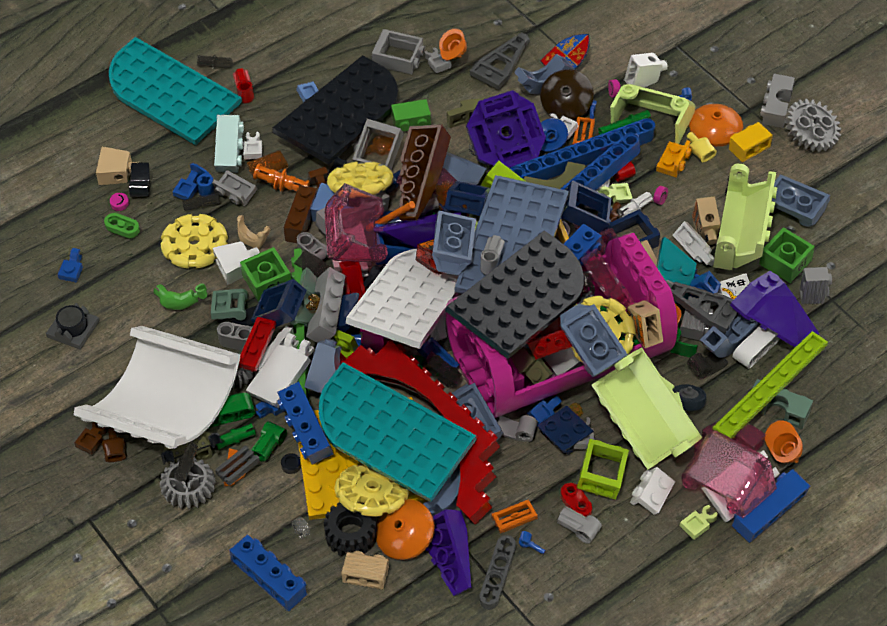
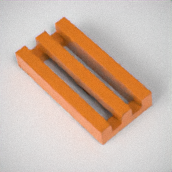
(585, 120)
(516, 519)

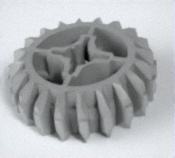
(199, 487)

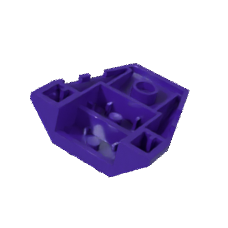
(411, 231)
(775, 307)

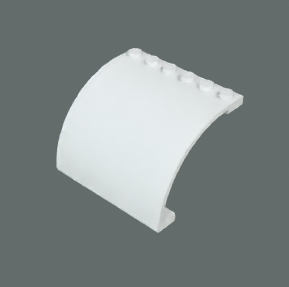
(167, 390)

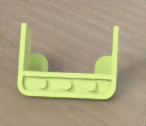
(656, 101)

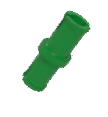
(236, 436)

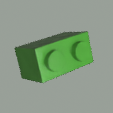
(411, 114)

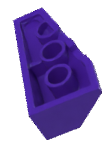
(450, 550)

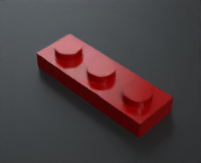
(256, 343)

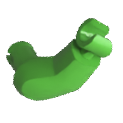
(180, 301)

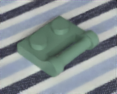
(222, 304)

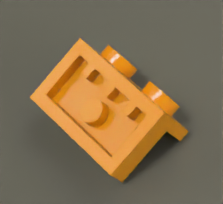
(674, 158)

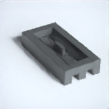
(234, 463)

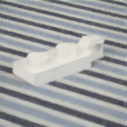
(694, 244)

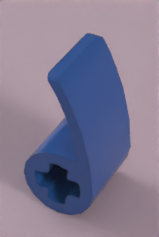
(204, 180)

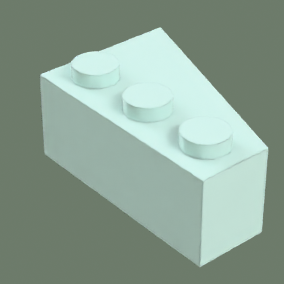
(228, 143)

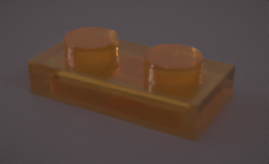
(272, 161)

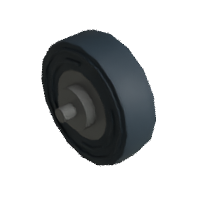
(691, 396)

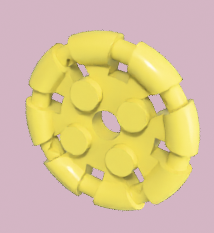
(364, 176)
(190, 233)
(613, 309)
(356, 488)

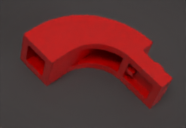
(353, 279)

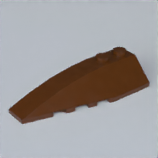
(421, 166)

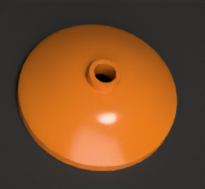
(716, 123)
(411, 537)

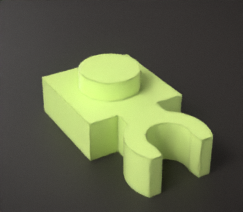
(618, 192)
(698, 523)

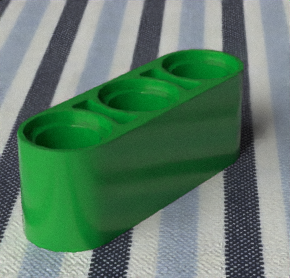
(235, 409)

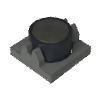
(72, 326)

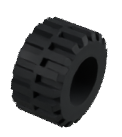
(349, 542)

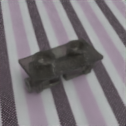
(448, 374)

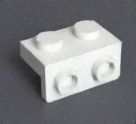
(652, 490)

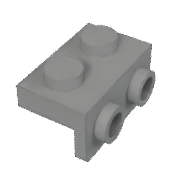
(235, 188)

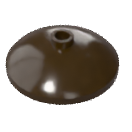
(572, 104)

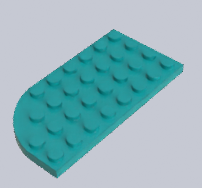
(169, 91)
(391, 432)

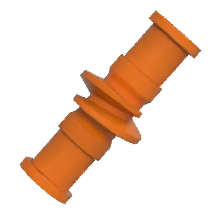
(280, 180)

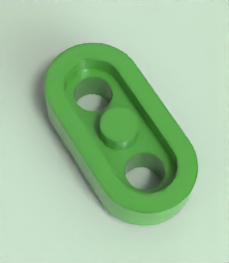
(124, 225)

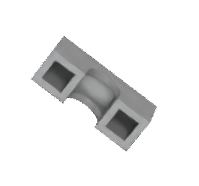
(779, 90)

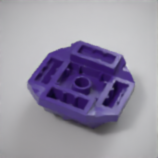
(510, 113)

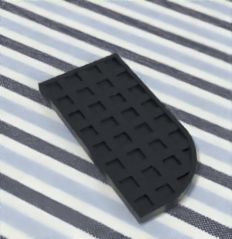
(338, 111)
(521, 295)

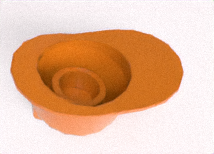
(452, 44)
(784, 442)

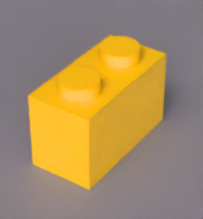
(750, 141)

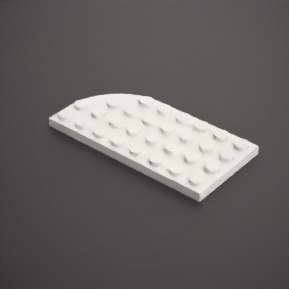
(404, 301)

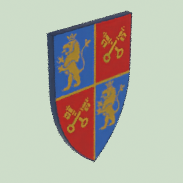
(572, 48)

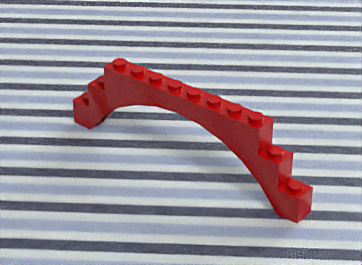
(397, 368)

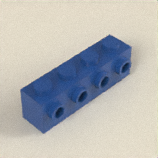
(584, 242)
(305, 423)
(789, 491)
(268, 572)

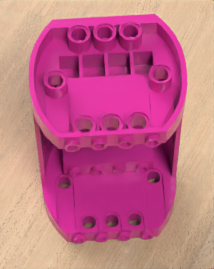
(510, 390)

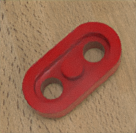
(575, 499)

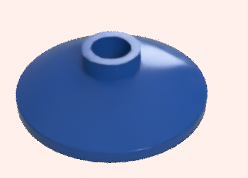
(555, 128)

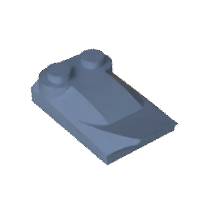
(463, 169)
(800, 200)
(453, 242)
(592, 338)
(474, 401)

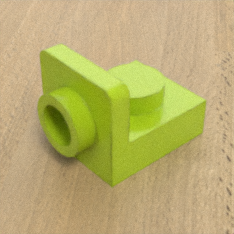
(347, 343)

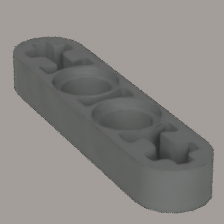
(499, 572)

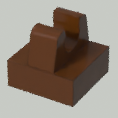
(318, 176)

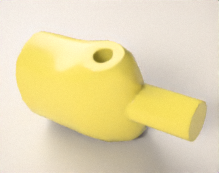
(701, 147)

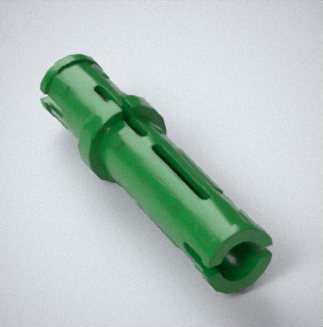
(630, 119)

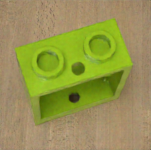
(596, 483)

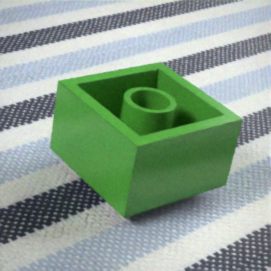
(787, 255)
(264, 271)

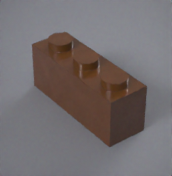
(300, 213)

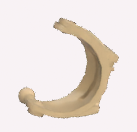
(250, 238)

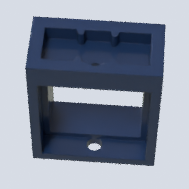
(468, 194)
(589, 198)
(644, 223)
(280, 302)

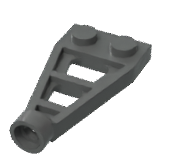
(493, 76)
(722, 317)

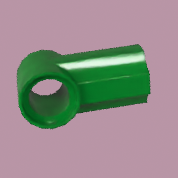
(270, 437)

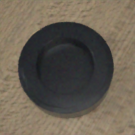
(291, 463)

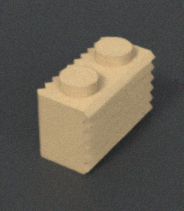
(365, 570)

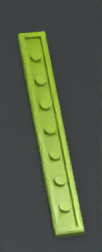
(770, 385)

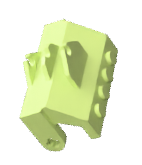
(744, 219)
(646, 409)

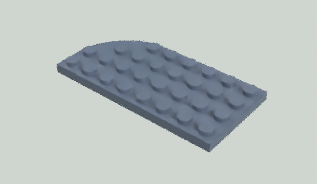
(516, 214)

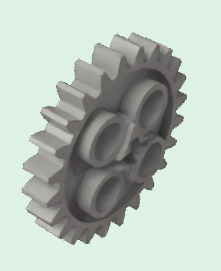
(812, 125)

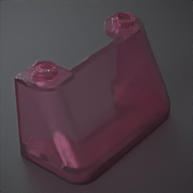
(350, 225)
(732, 472)

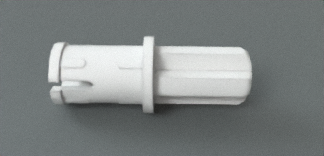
(636, 204)

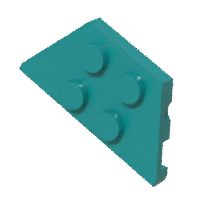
(675, 264)

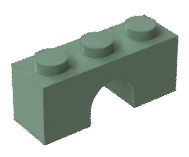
(795, 406)

